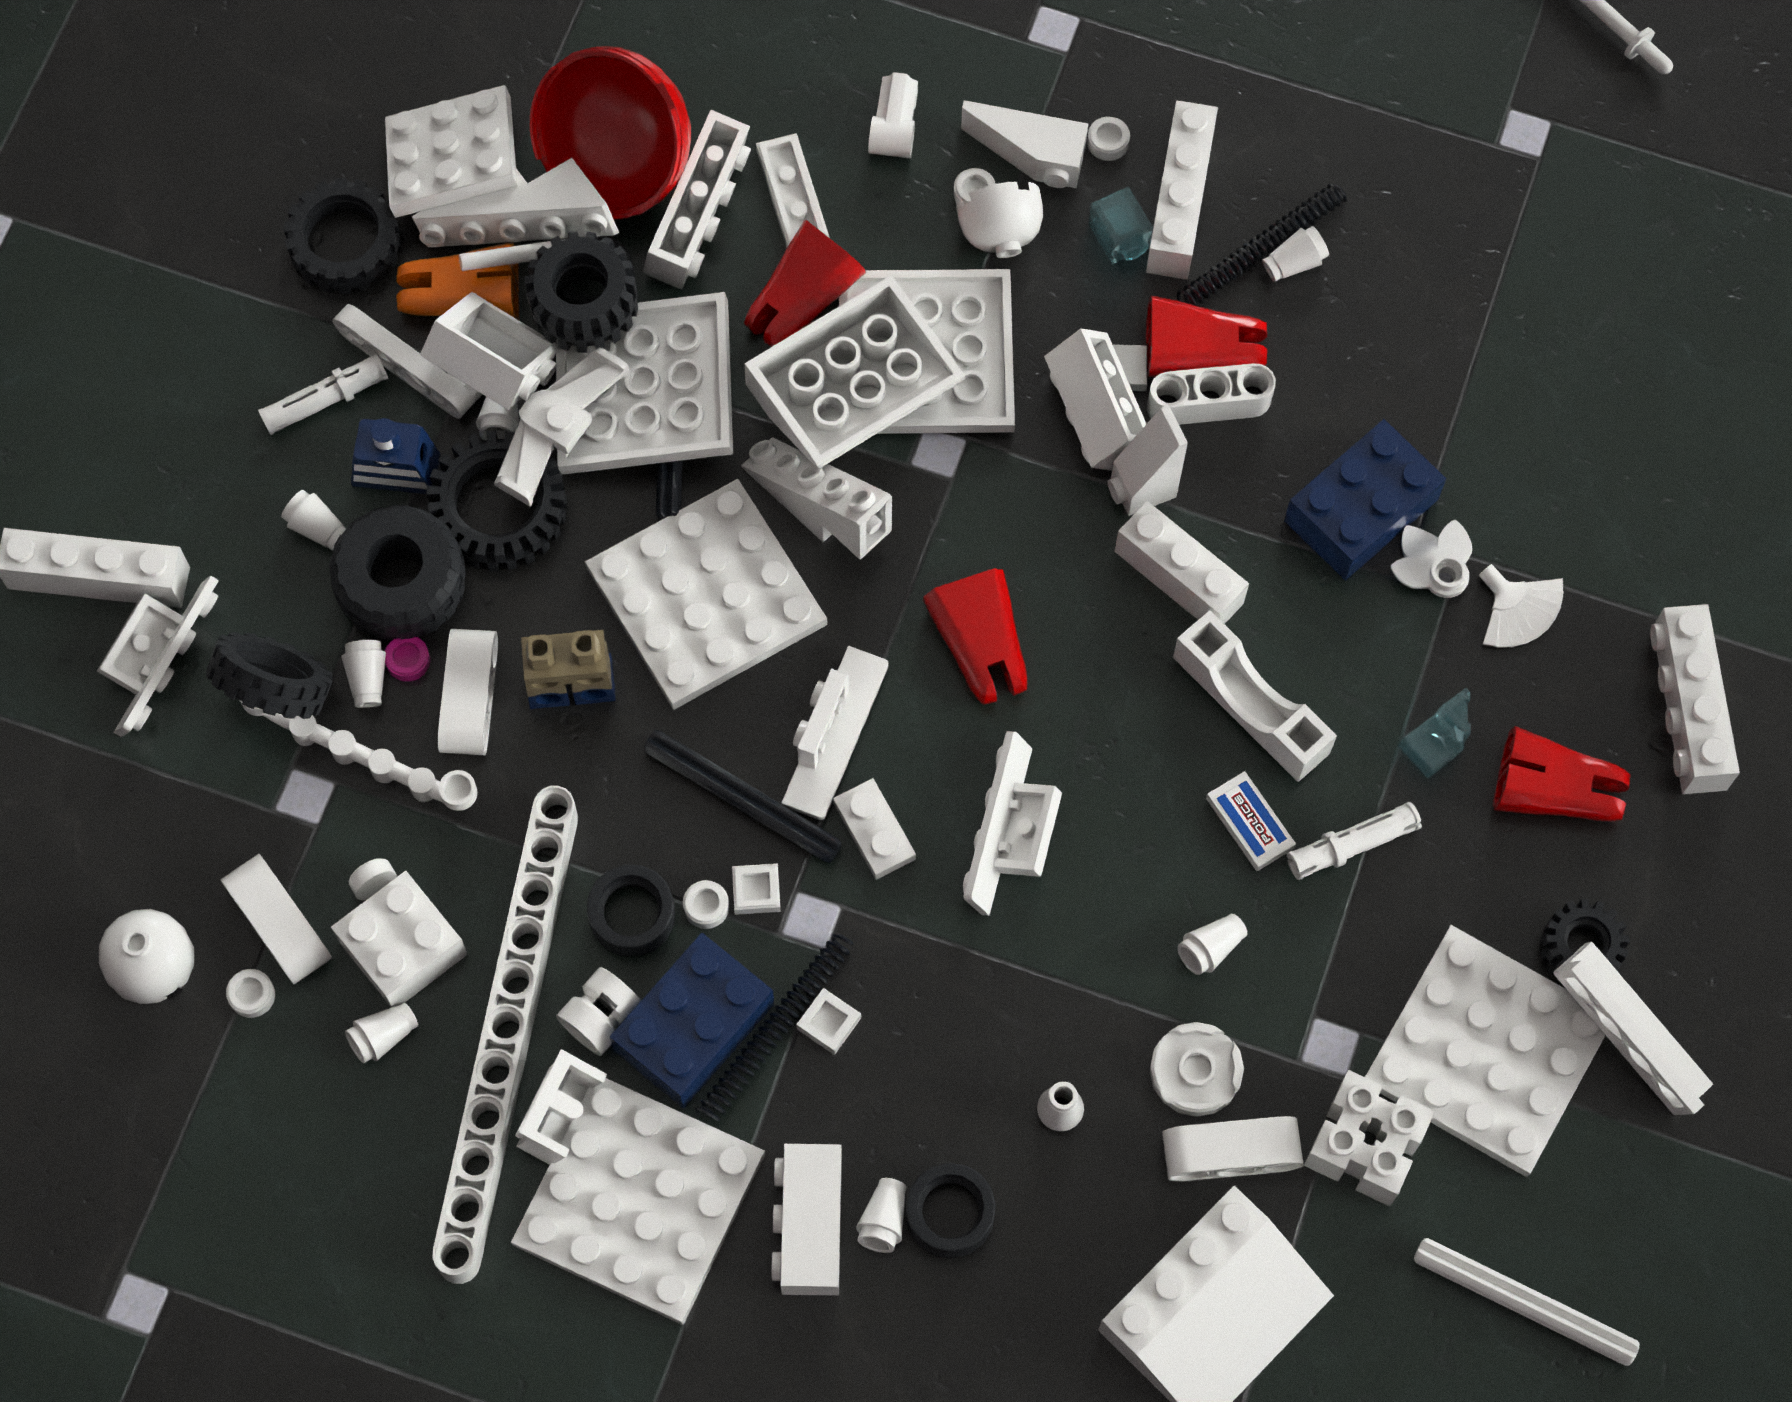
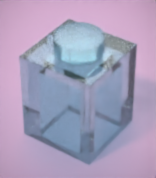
(1120, 226)

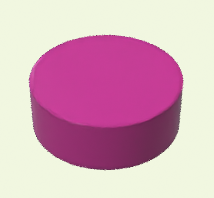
(407, 658)

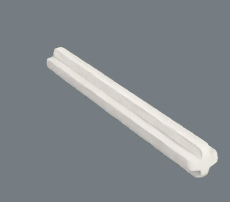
(1527, 1302)

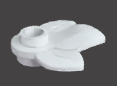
(1432, 555)

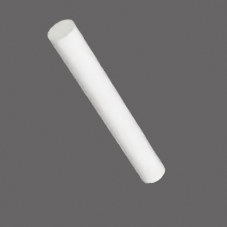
(501, 256)

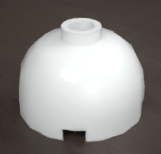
(1001, 218)
(146, 956)

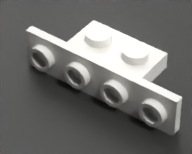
(148, 645)
(833, 731)
(1013, 828)

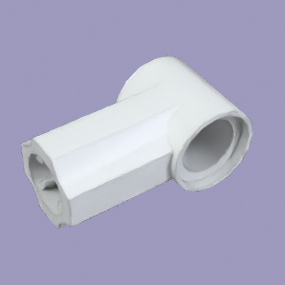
(893, 125)

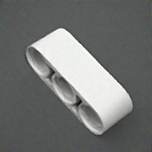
(1224, 380)
(467, 692)
(276, 919)
(1232, 1148)

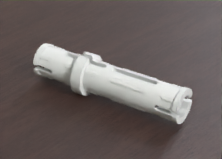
(323, 394)
(1338, 847)

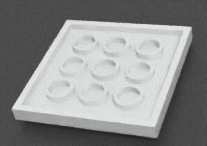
(974, 324)
(675, 391)
(706, 593)
(1488, 1050)
(639, 1199)

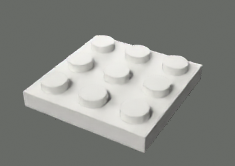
(450, 151)

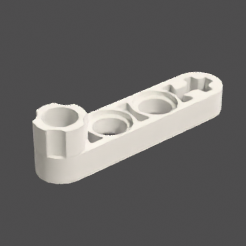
(405, 362)

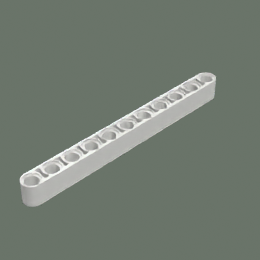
(511, 1051)

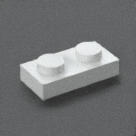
(874, 829)

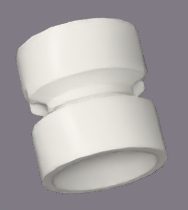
(588, 1022)

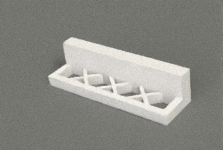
(1634, 1030)

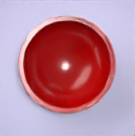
(616, 122)

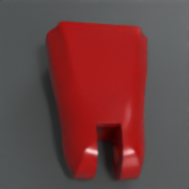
(803, 284)
(1197, 337)
(980, 631)
(1555, 780)

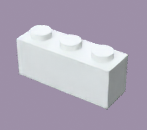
(1095, 395)
(1180, 565)
(808, 1219)

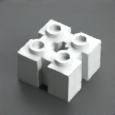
(1342, 1145)

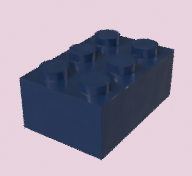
(1364, 499)
(692, 1020)

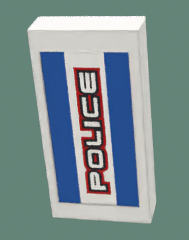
(1250, 821)

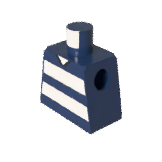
(393, 456)

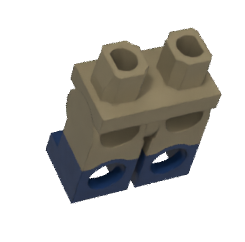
(567, 659)

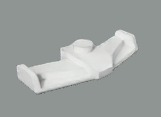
(555, 420)

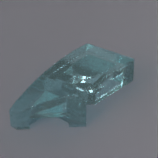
(1440, 737)

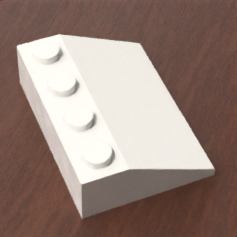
(852, 373)
(1216, 1305)

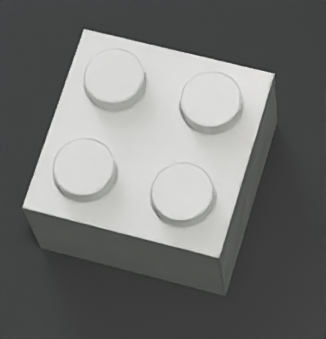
(399, 940)

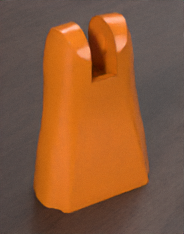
(440, 284)

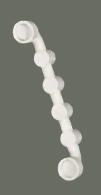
(455, 789)

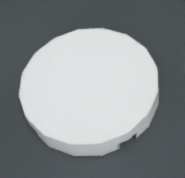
(1196, 1069)

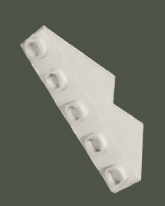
(531, 211)
(823, 496)

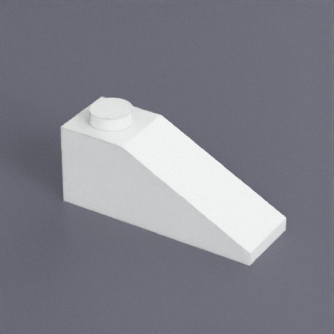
(1034, 143)
(1150, 464)

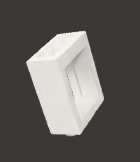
(490, 351)

